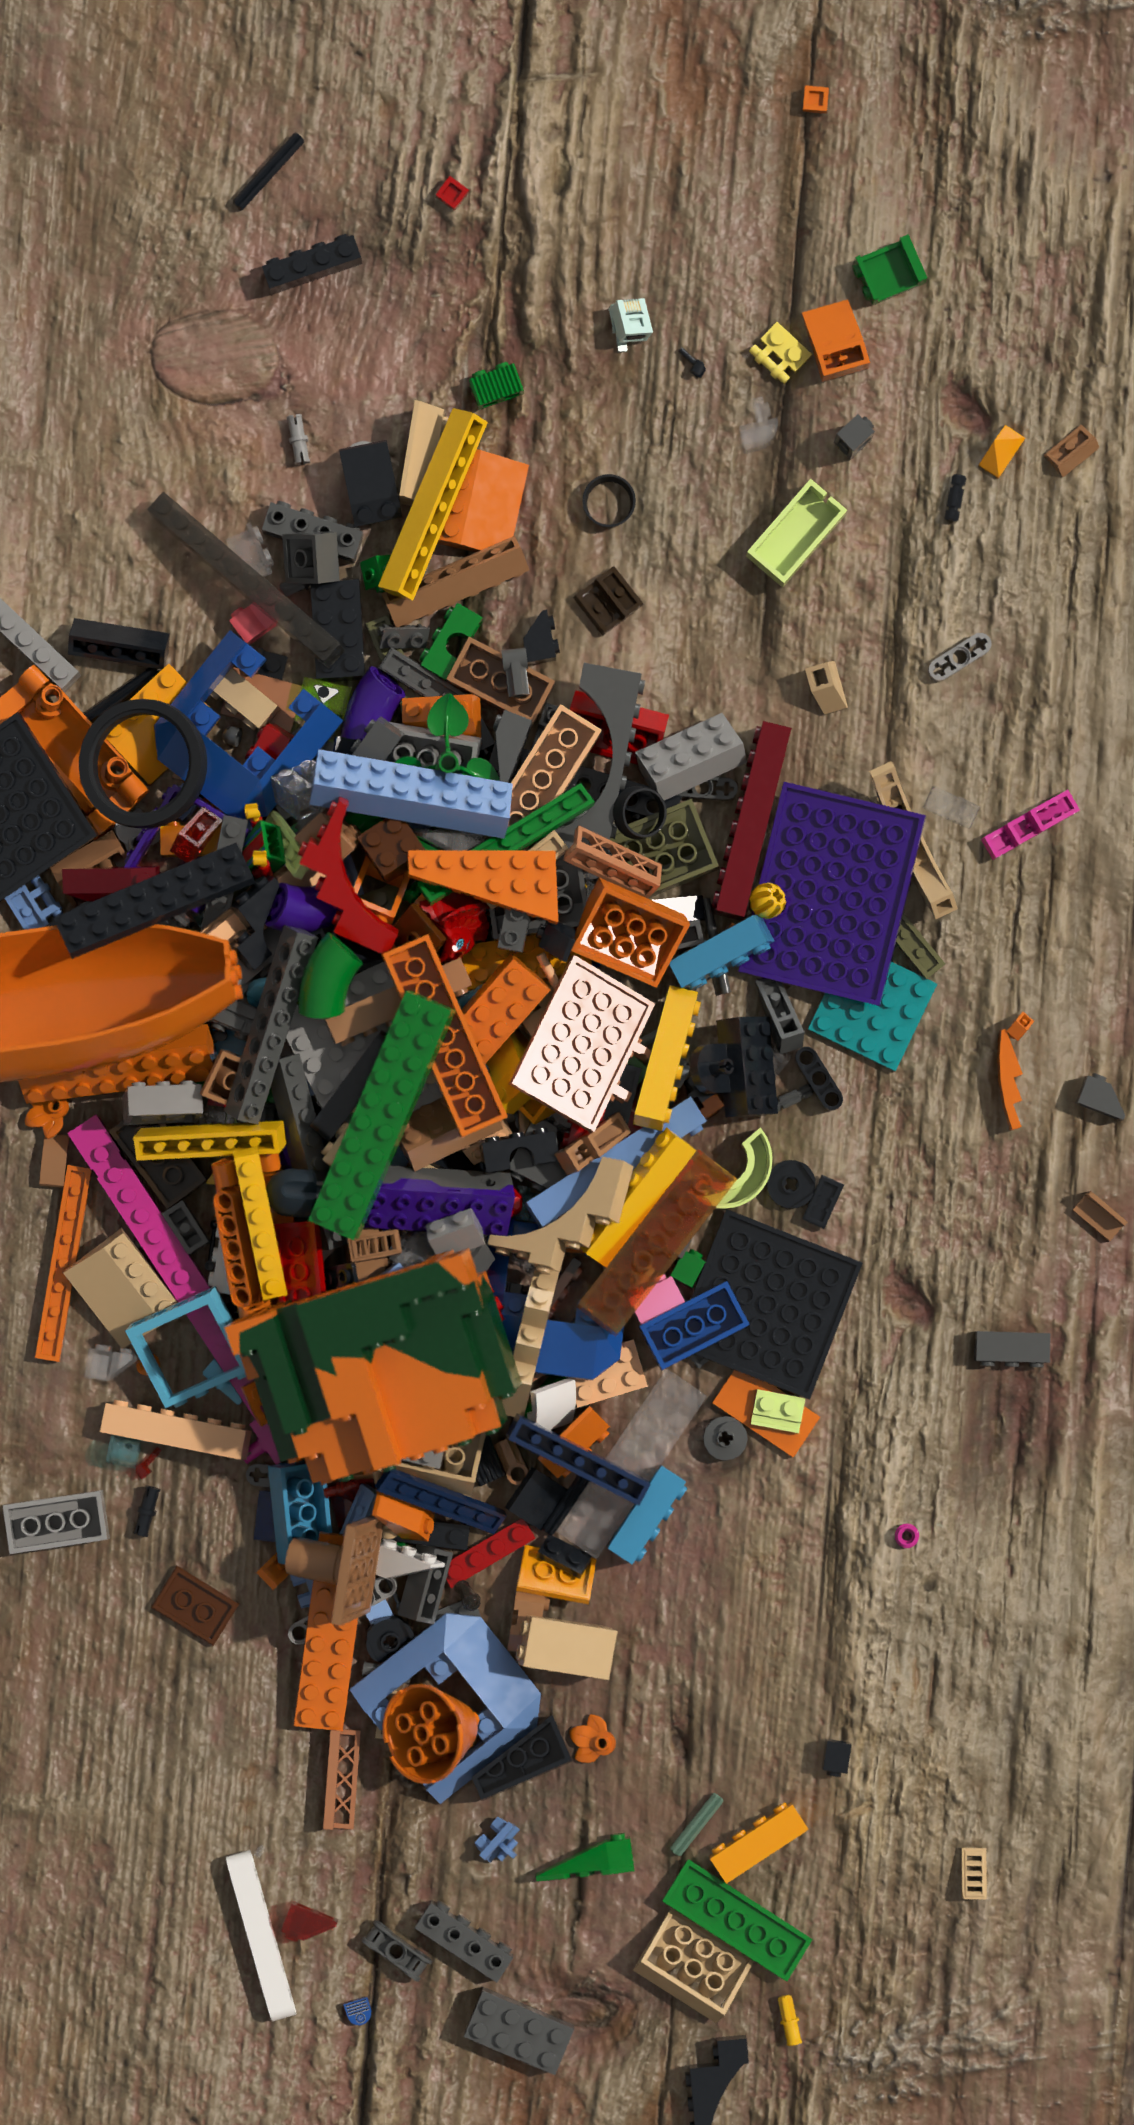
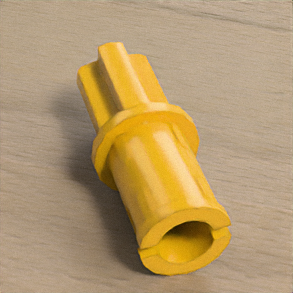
(789, 2020)

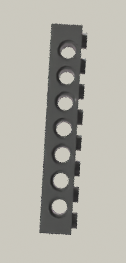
(270, 1025)

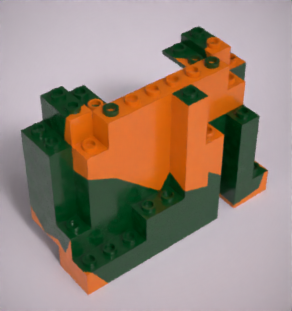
(381, 1368)

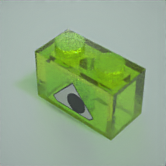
(331, 695)

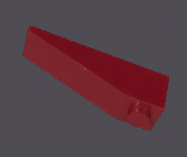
(97, 883)

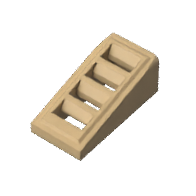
(982, 1894)

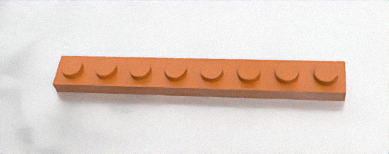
(63, 1256)

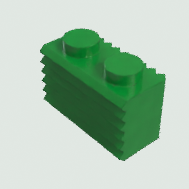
(495, 385)

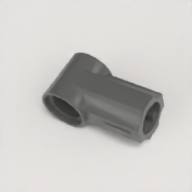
(515, 666)

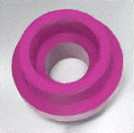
(914, 1535)

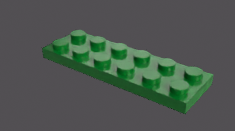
(737, 1920)

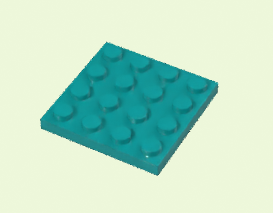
(874, 1030)

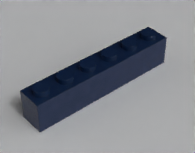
(577, 1459)

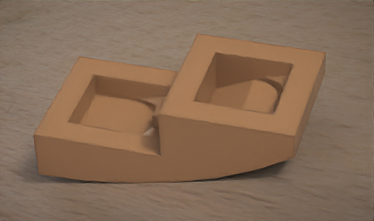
(54, 1161)

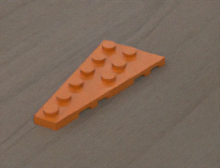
(502, 878)

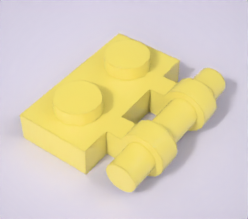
(785, 347)

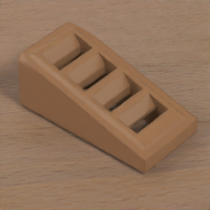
(395, 1240)

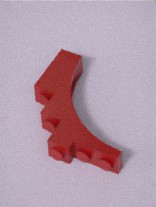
(356, 919)

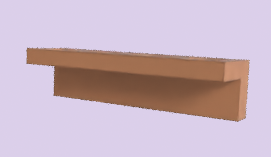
(614, 867)
(332, 1779)

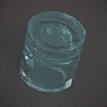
(123, 1451)

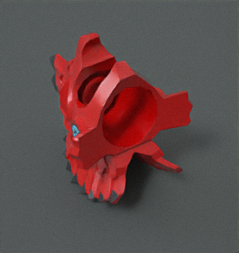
(460, 921)

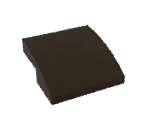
(608, 600)

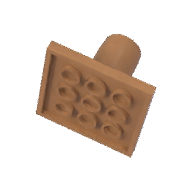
(347, 1566)

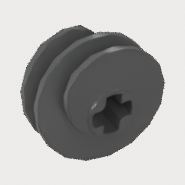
(732, 1427)

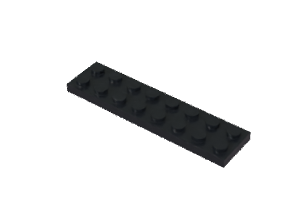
(154, 900)

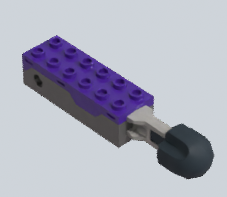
(411, 1197)

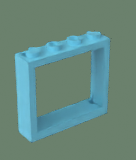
(223, 1317)

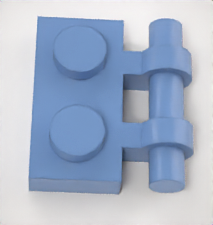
(27, 910)

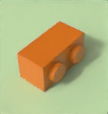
(1020, 1026)

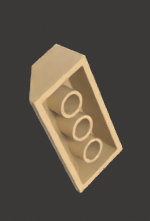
(423, 438)

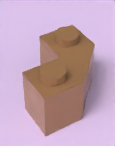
(525, 1605)

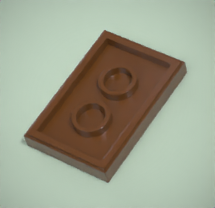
(195, 1605)

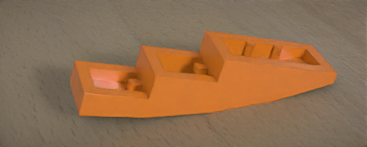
(1007, 1070)

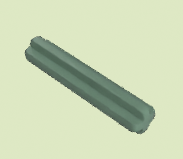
(696, 1824)

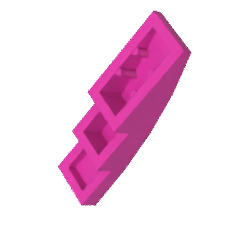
(1030, 824)

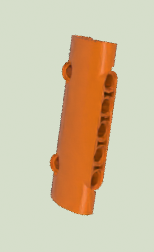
(61, 731)
(235, 1235)

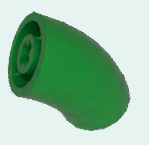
(327, 979)

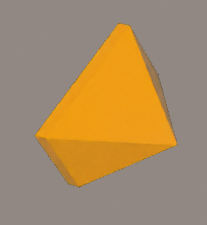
(1001, 451)

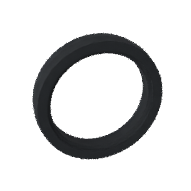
(89, 763)

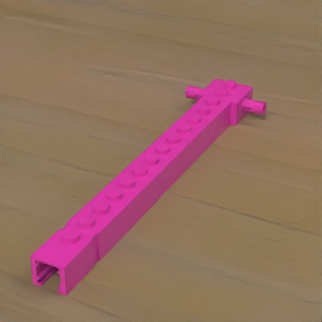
(163, 1250)

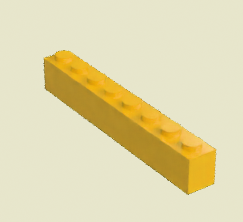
(432, 504)

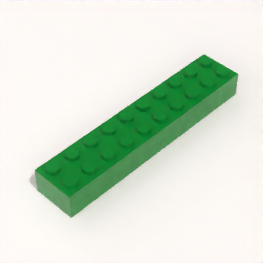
(382, 1115)

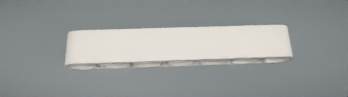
(261, 1935)

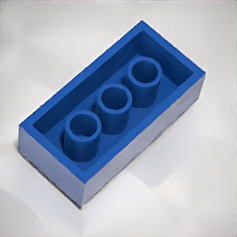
(694, 1326)

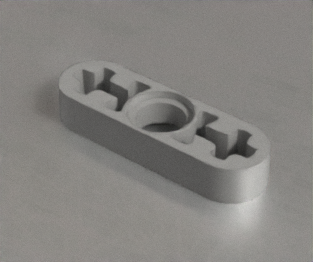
(961, 647)

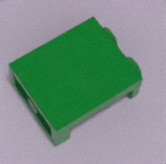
(890, 271)

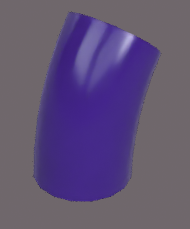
(373, 697)
(299, 909)

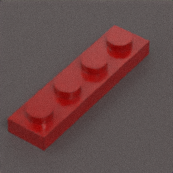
(489, 1551)

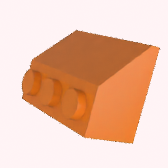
(416, 712)
(583, 1431)

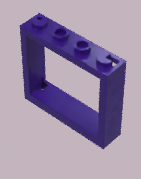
(147, 835)

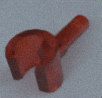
(143, 1469)

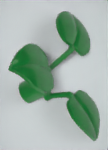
(451, 718)

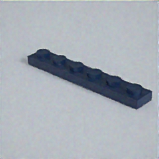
(441, 1500)

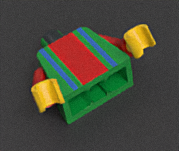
(263, 845)

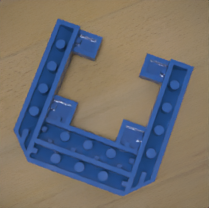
(227, 781)
(567, 1349)

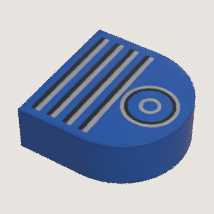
(358, 2011)

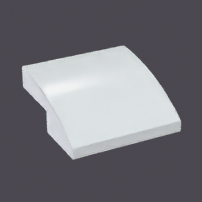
(554, 1404)

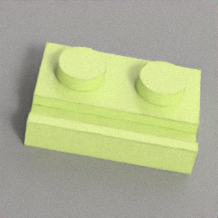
(777, 1411)

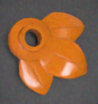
(44, 1116)
(588, 1739)

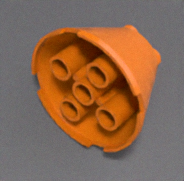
(428, 1732)

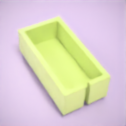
(796, 533)

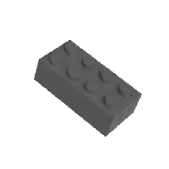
(519, 2031)

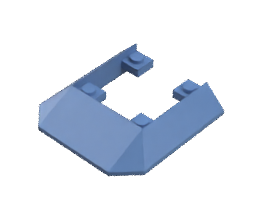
(475, 1651)

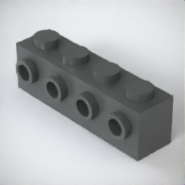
(284, 520)
(464, 1941)

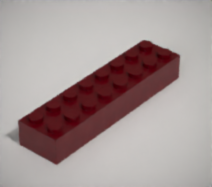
(753, 818)

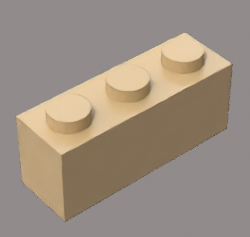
(245, 699)

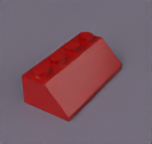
(649, 726)

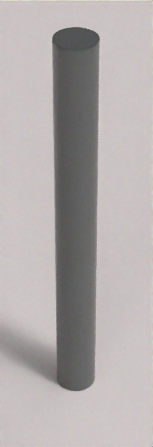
(712, 931)

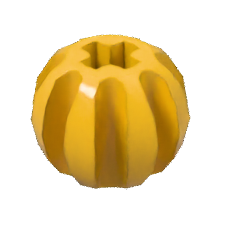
(767, 900)

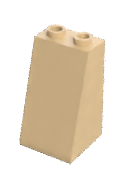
(566, 1646)

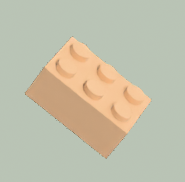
(618, 1379)

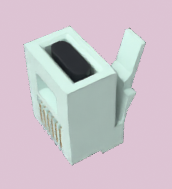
(630, 322)

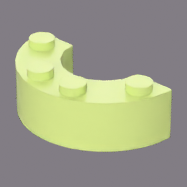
(755, 1174)

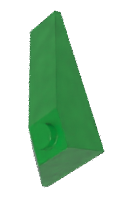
(607, 1856)

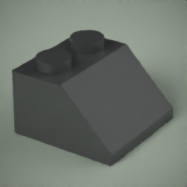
(311, 557)

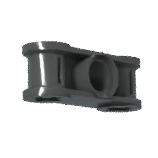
(410, 1954)

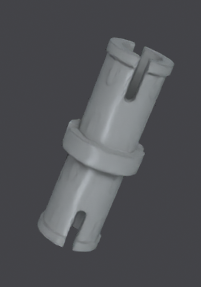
(298, 439)

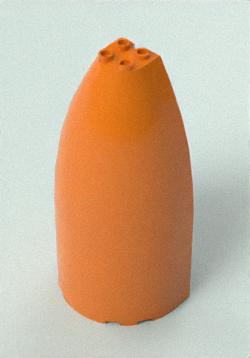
(108, 1002)

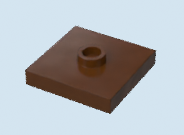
(415, 925)

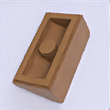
(1072, 450)

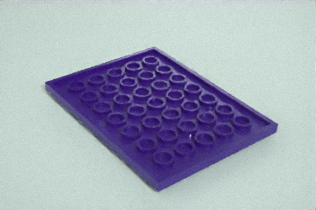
(844, 891)

